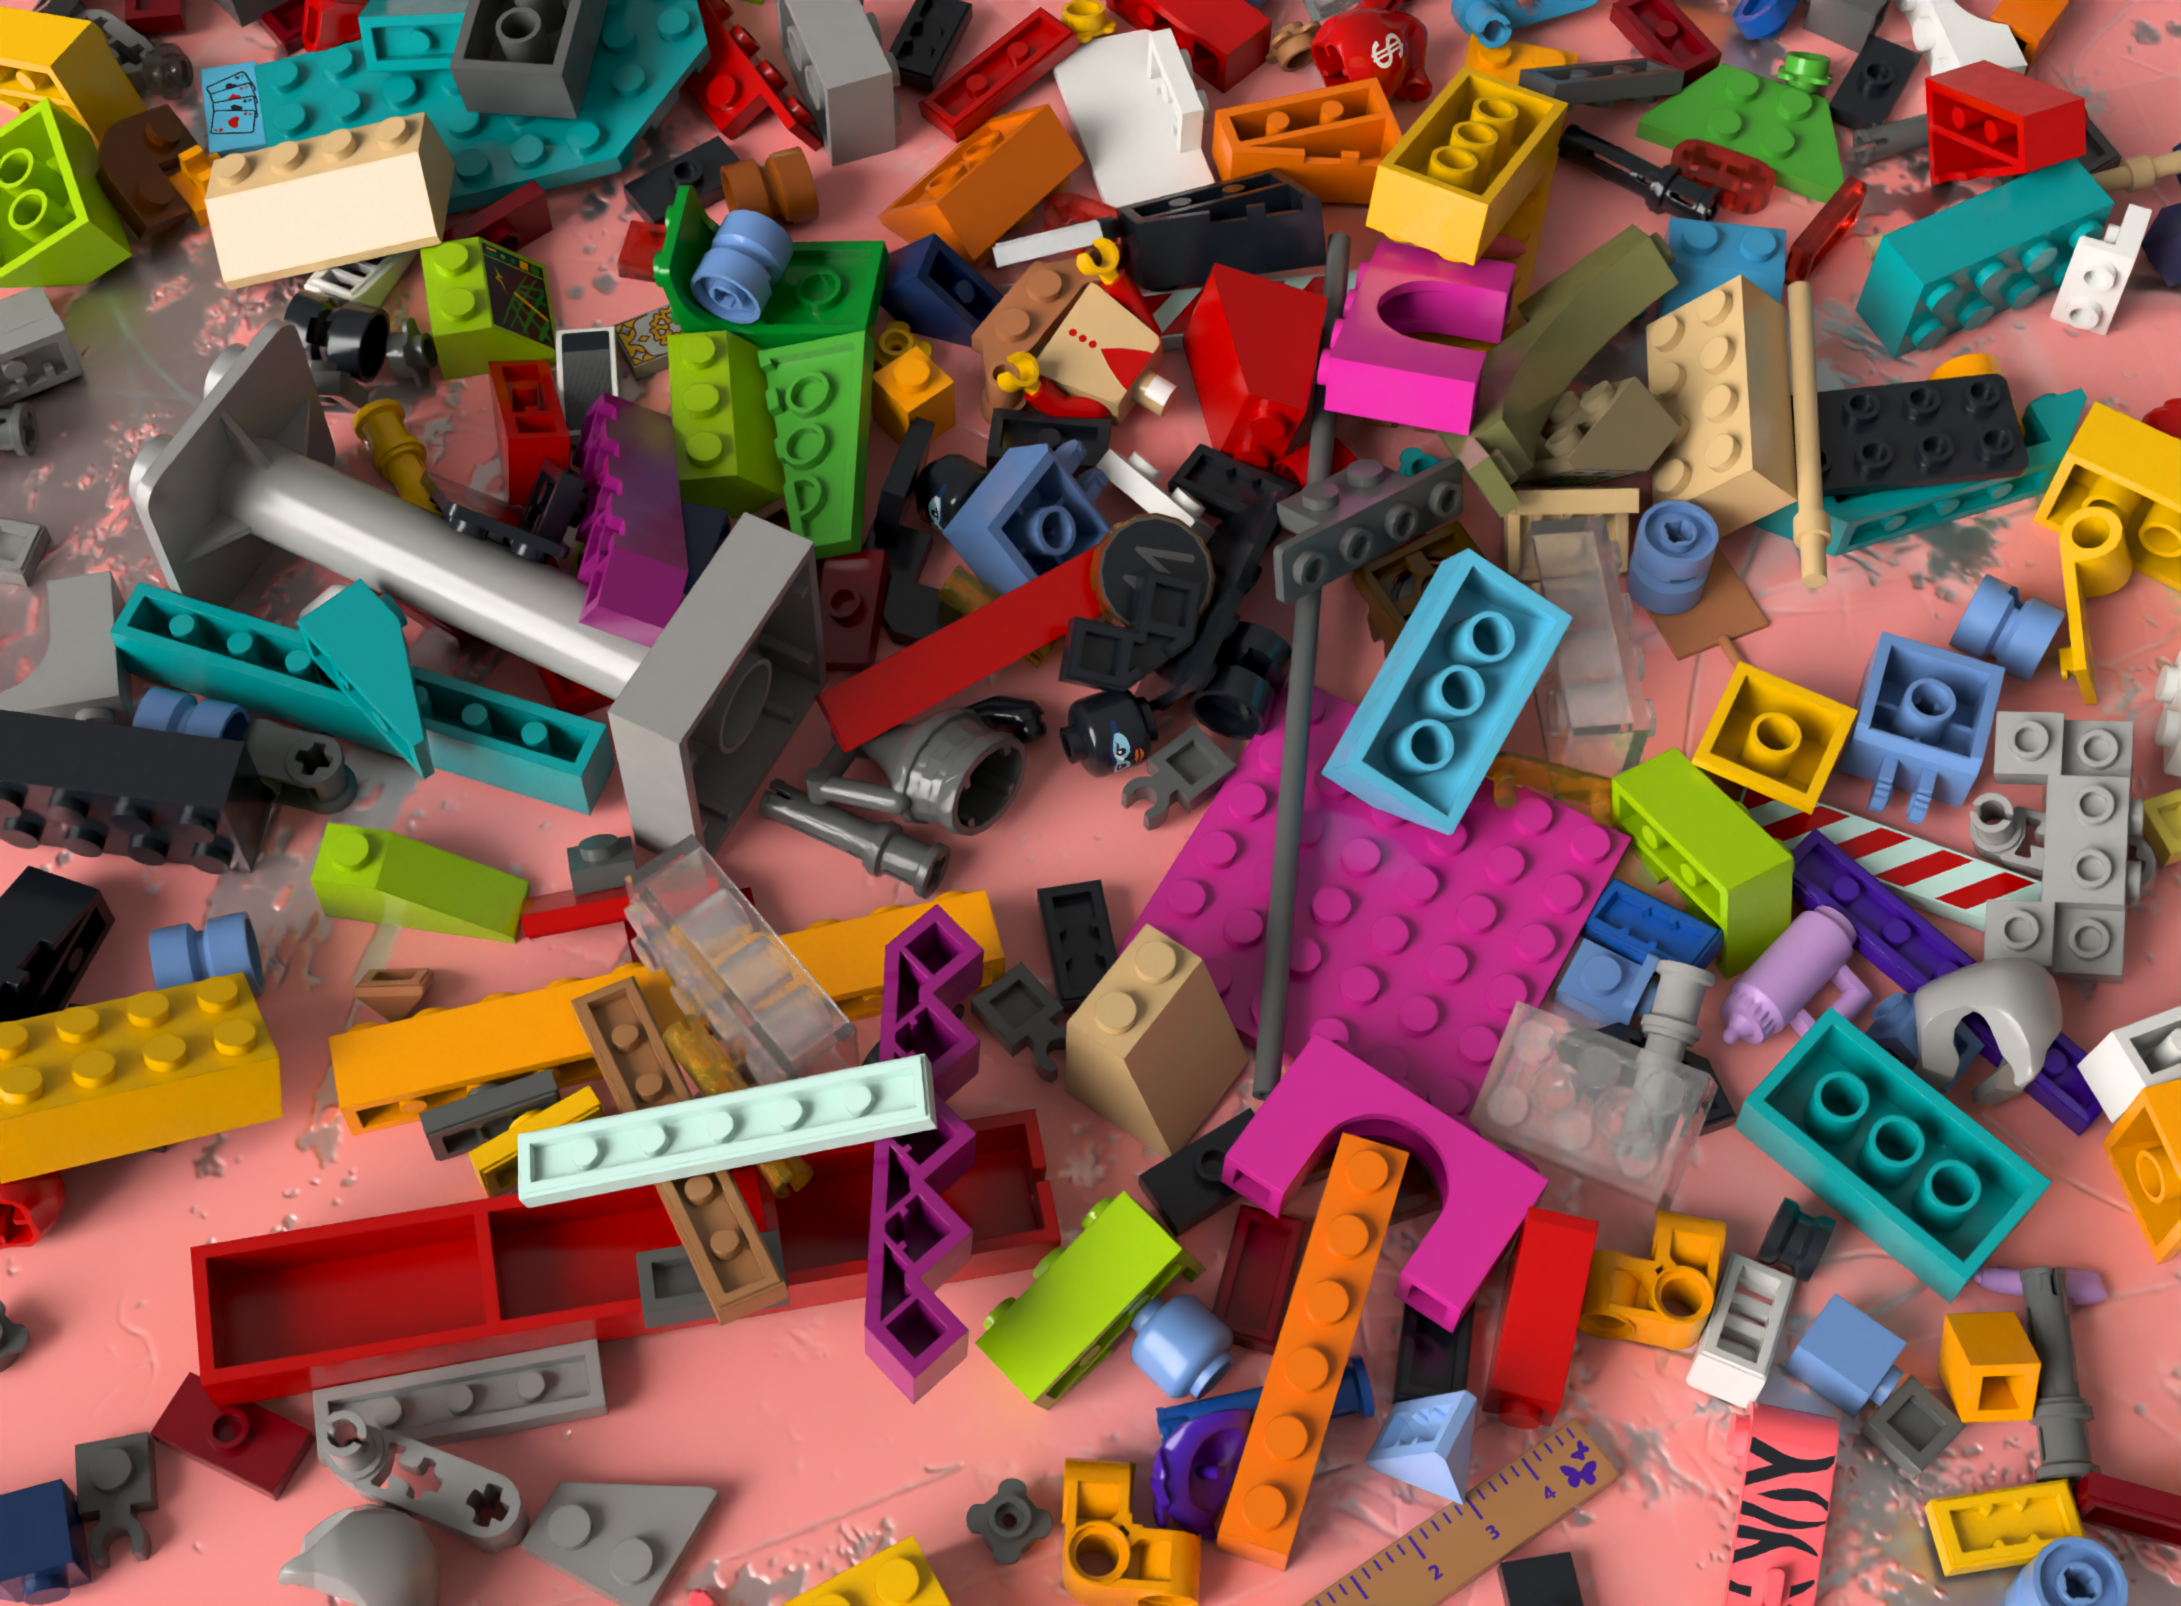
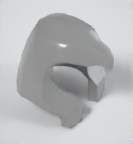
(2017, 1003)
(368, 1559)

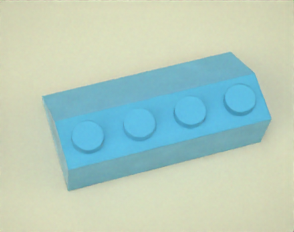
(1448, 693)

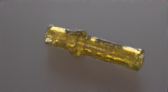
(716, 1075)

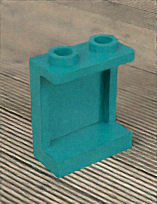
(410, 33)

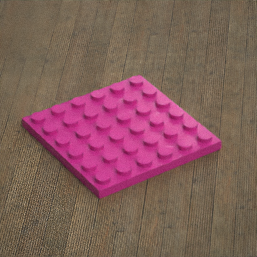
(1398, 930)

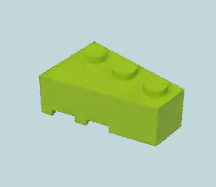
(1709, 853)
(1084, 1299)

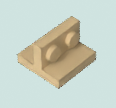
(1569, 502)

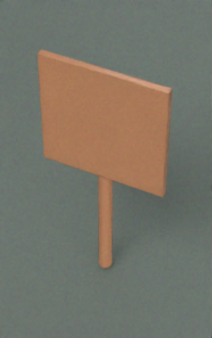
(1719, 617)

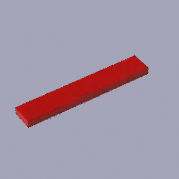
(959, 653)

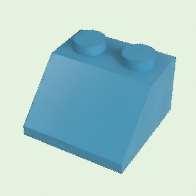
(1717, 252)

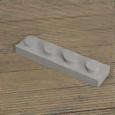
(476, 1396)

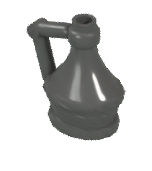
(937, 772)

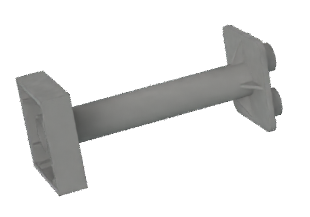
(690, 715)

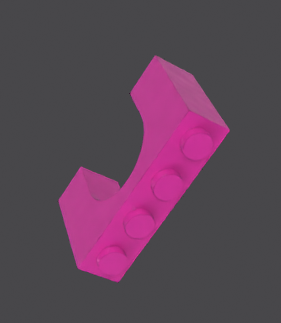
(1407, 380)
(1478, 1184)

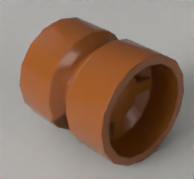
(776, 190)

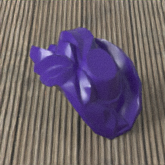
(1197, 1470)

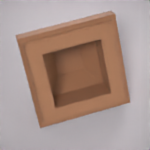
(393, 991)

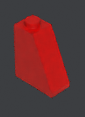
(1539, 1317)

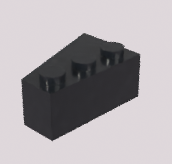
(1243, 223)
(47, 941)

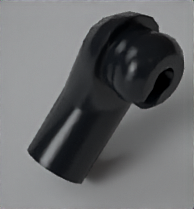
(1015, 712)

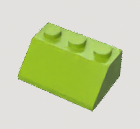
(52, 209)
(722, 423)

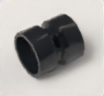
(345, 334)
(1245, 687)

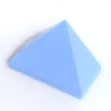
(1428, 1443)

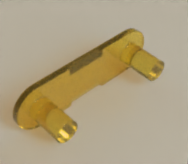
(1569, 783)

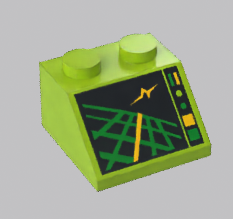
(486, 306)

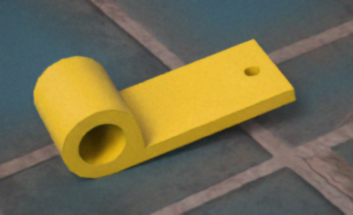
(2093, 565)

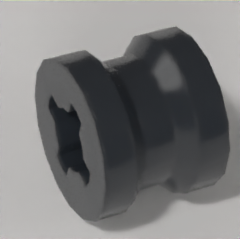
(1796, 1239)

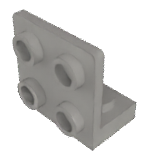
(33, 346)

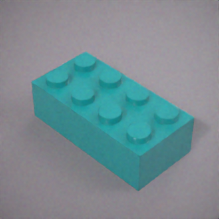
(1980, 257)
(1890, 1154)

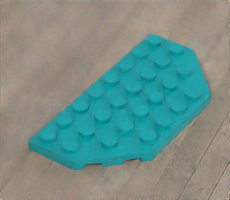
(632, 85)

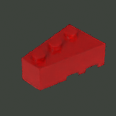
(1999, 123)

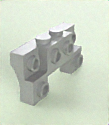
(2088, 830)

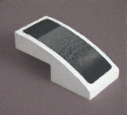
(584, 371)

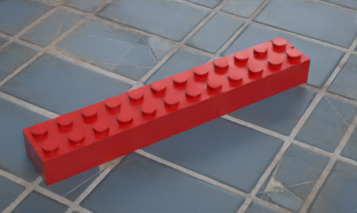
(514, 1279)

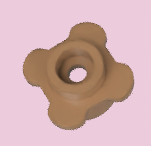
(1293, 45)

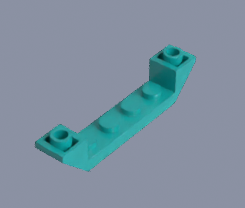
(1889, 514)

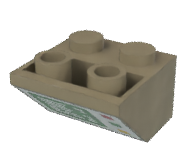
(1600, 436)

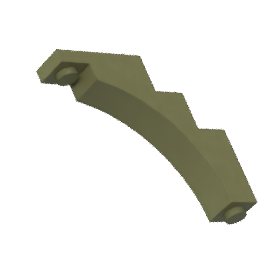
(1538, 361)

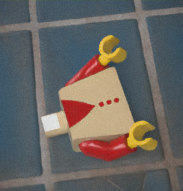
(1100, 354)

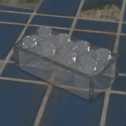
(1591, 687)
(734, 970)

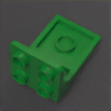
(821, 295)

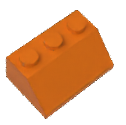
(988, 183)

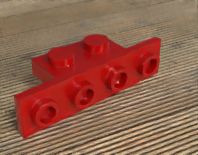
(738, 85)

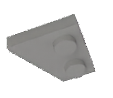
(620, 1536)

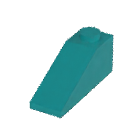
(366, 655)

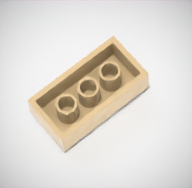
(1727, 386)

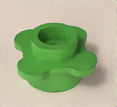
(1806, 71)

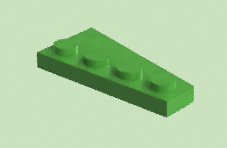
(822, 426)

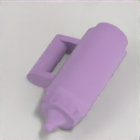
(1791, 974)

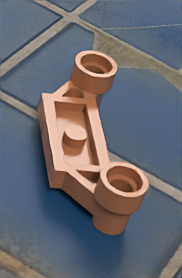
(1026, 323)

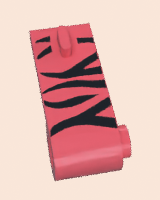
(1781, 1504)

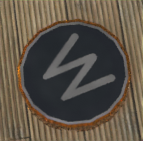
(1150, 543)

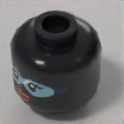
(946, 487)
(1109, 732)

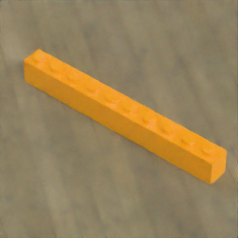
(444, 1053)

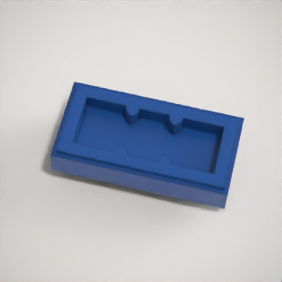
(1638, 923)

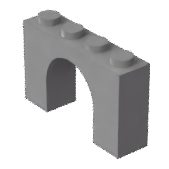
(82, 666)

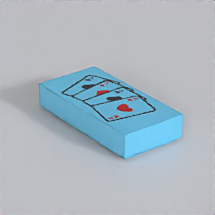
(232, 109)

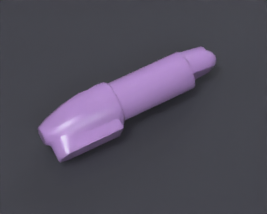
(2082, 1286)

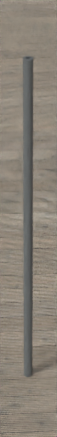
(1297, 726)

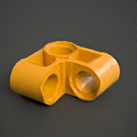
(1628, 1292)
(1149, 1563)

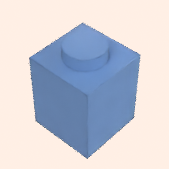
(1847, 1357)

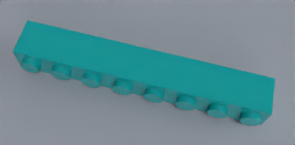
(271, 673)

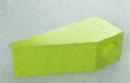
(414, 885)

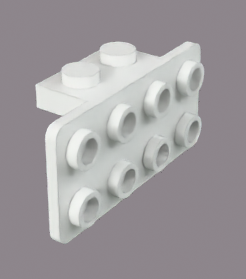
(1136, 115)

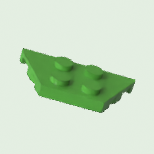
(1756, 118)

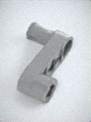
(2007, 839)
(456, 1504)

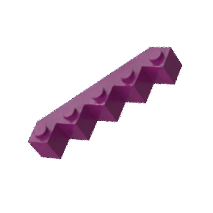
(631, 520)
(913, 1231)

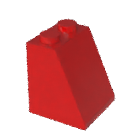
(1253, 361)

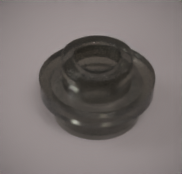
(167, 71)

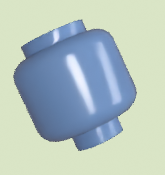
(1181, 1346)

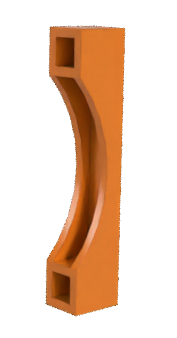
(1312, 1353)

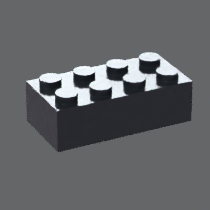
(130, 793)

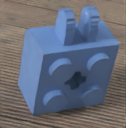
(1029, 515)
(1921, 723)

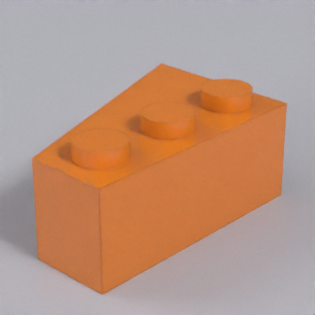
(1317, 137)

